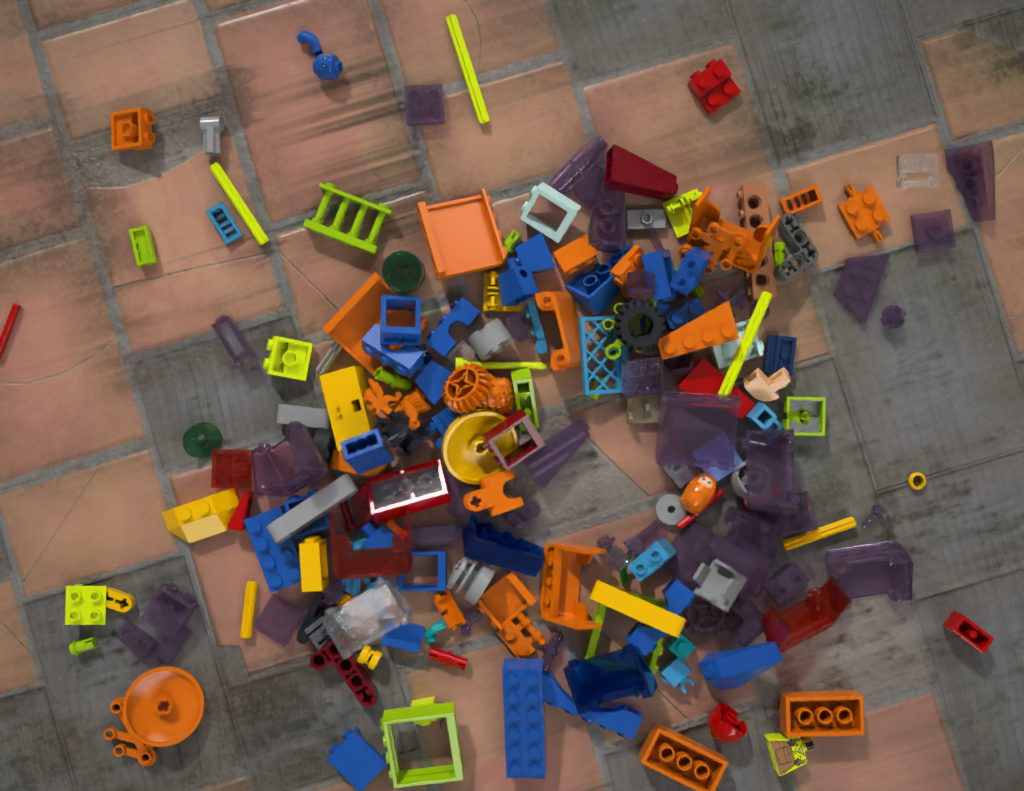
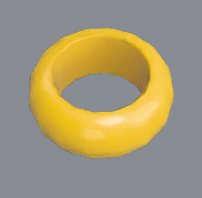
(923, 481)

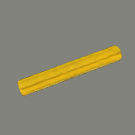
(819, 533)

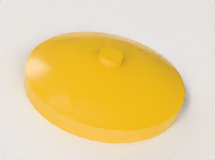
(465, 449)

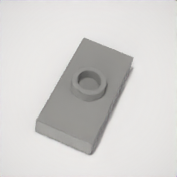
(646, 219)
(679, 475)

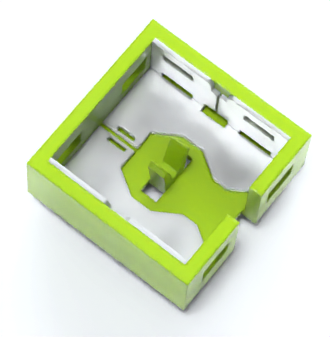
(813, 415)

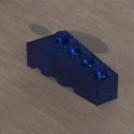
(501, 548)

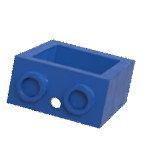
(661, 265)
(689, 272)
(400, 335)
(442, 573)

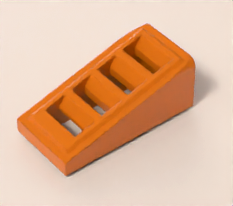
(818, 199)

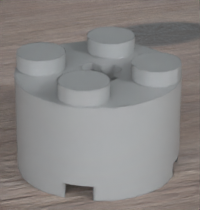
(490, 339)

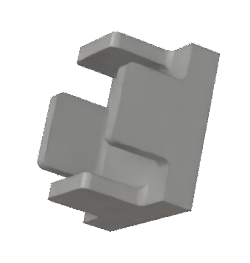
(718, 584)

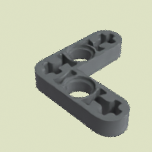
(800, 254)

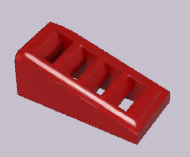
(242, 512)

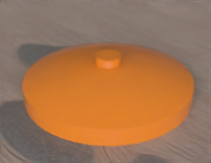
(163, 706)

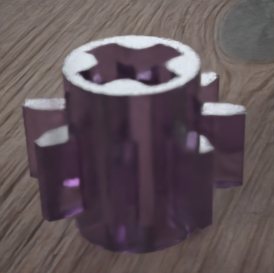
(893, 316)
(334, 594)

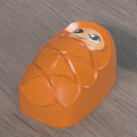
(698, 493)

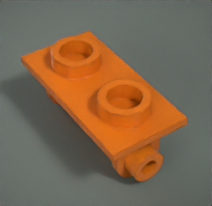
(445, 602)

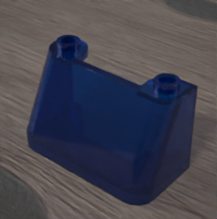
(609, 677)

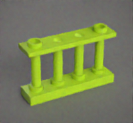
(351, 238)

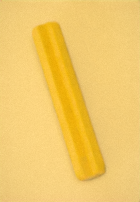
(248, 609)

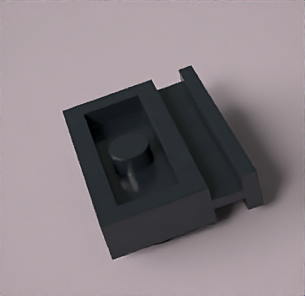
(317, 632)

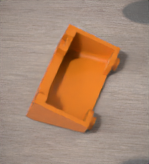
(564, 307)

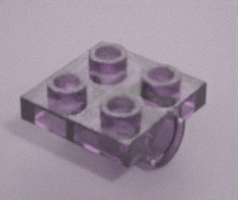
(641, 375)

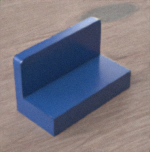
(405, 637)

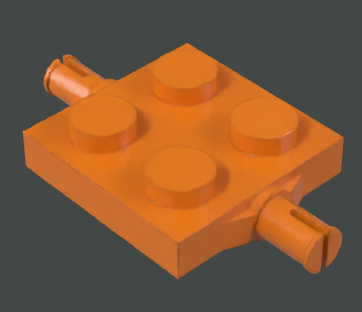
(864, 212)

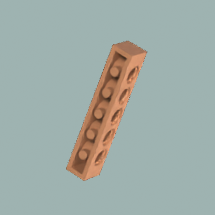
(757, 194)

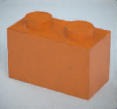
(575, 254)

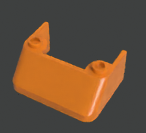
(759, 241)
(562, 583)

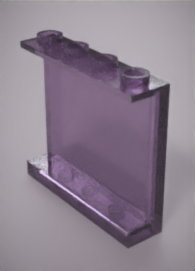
(697, 430)

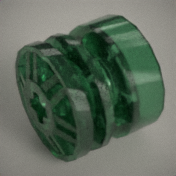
(393, 268)

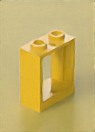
(314, 564)

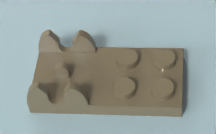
(644, 408)

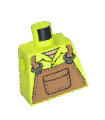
(787, 752)

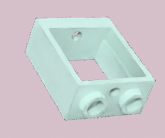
(557, 198)

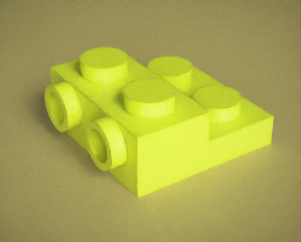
(287, 358)

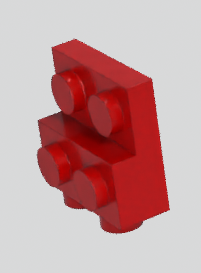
(713, 86)

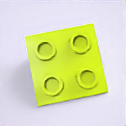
(680, 211)
(85, 605)

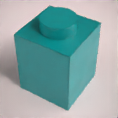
(680, 646)

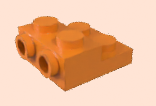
(132, 129)
(630, 262)

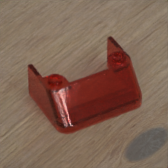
(373, 562)
(807, 617)

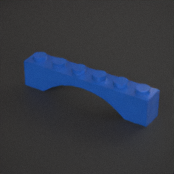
(618, 718)

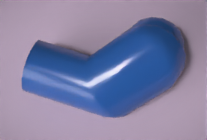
(307, 37)

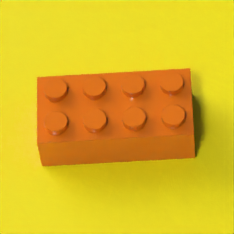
(821, 713)
(682, 758)

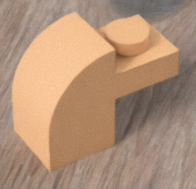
(766, 388)

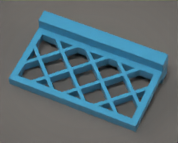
(617, 369)

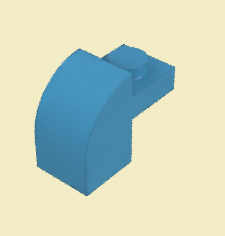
(763, 418)

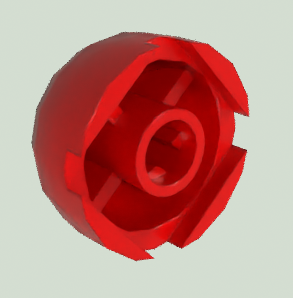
(725, 724)

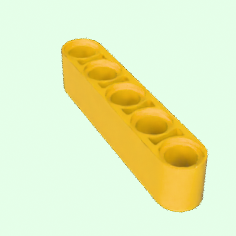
(637, 608)

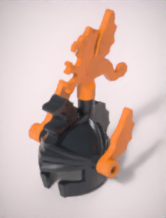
(403, 428)

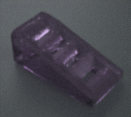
(148, 645)

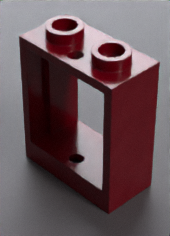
(521, 452)

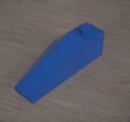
(596, 288)
(739, 665)

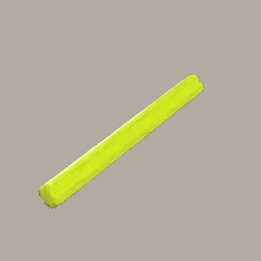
(467, 69)
(745, 343)

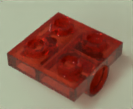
(231, 468)

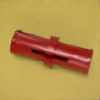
(447, 658)

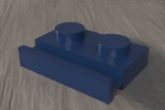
(779, 354)

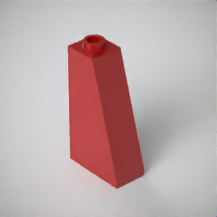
(707, 380)

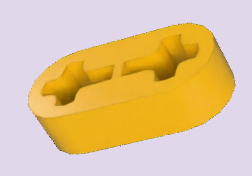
(119, 595)

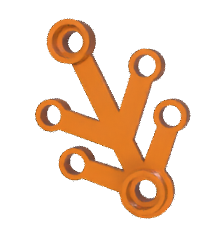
(717, 246)
(141, 748)

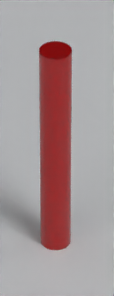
(8, 327)
(690, 517)

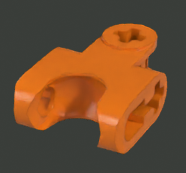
(492, 495)

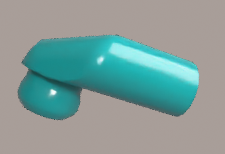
(435, 628)

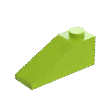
(525, 395)

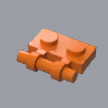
(516, 640)

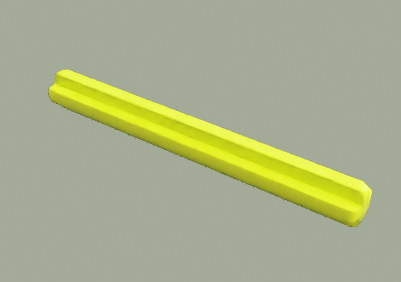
(238, 203)

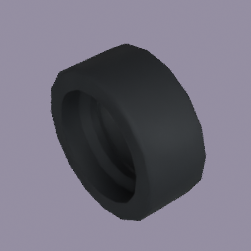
(324, 441)

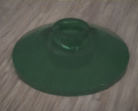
(203, 447)

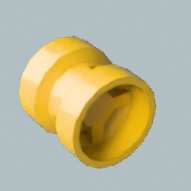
(366, 653)

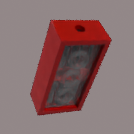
(408, 489)

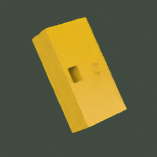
(345, 403)

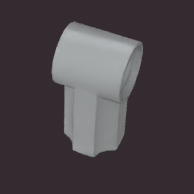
(211, 129)

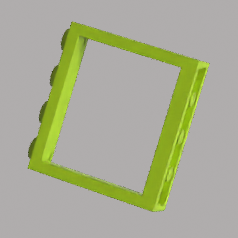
(599, 617)
(426, 775)

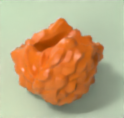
(500, 397)

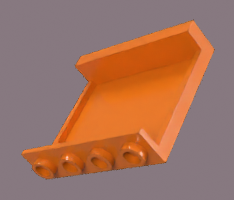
(462, 236)
(359, 316)

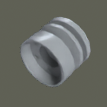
(470, 579)

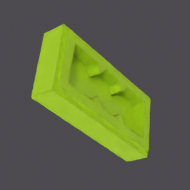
(143, 246)

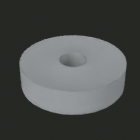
(661, 509)

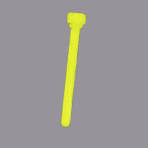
(503, 365)

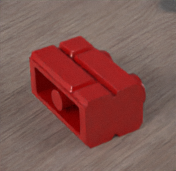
(968, 632)

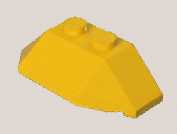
(203, 516)

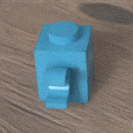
(675, 672)

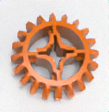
(466, 388)

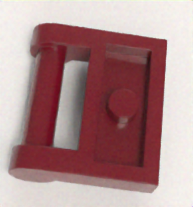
(362, 508)

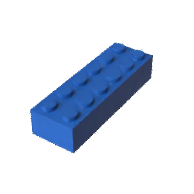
(524, 718)

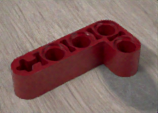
(347, 674)

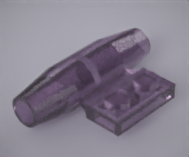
(582, 173)

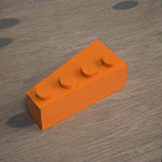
(703, 332)

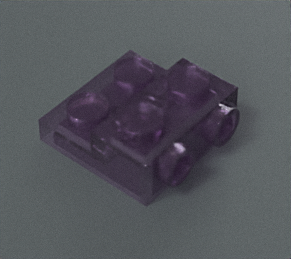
(169, 609)

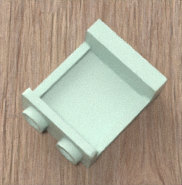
(723, 354)

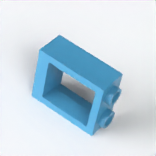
(652, 559)

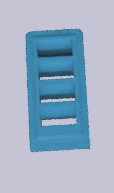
(221, 206)

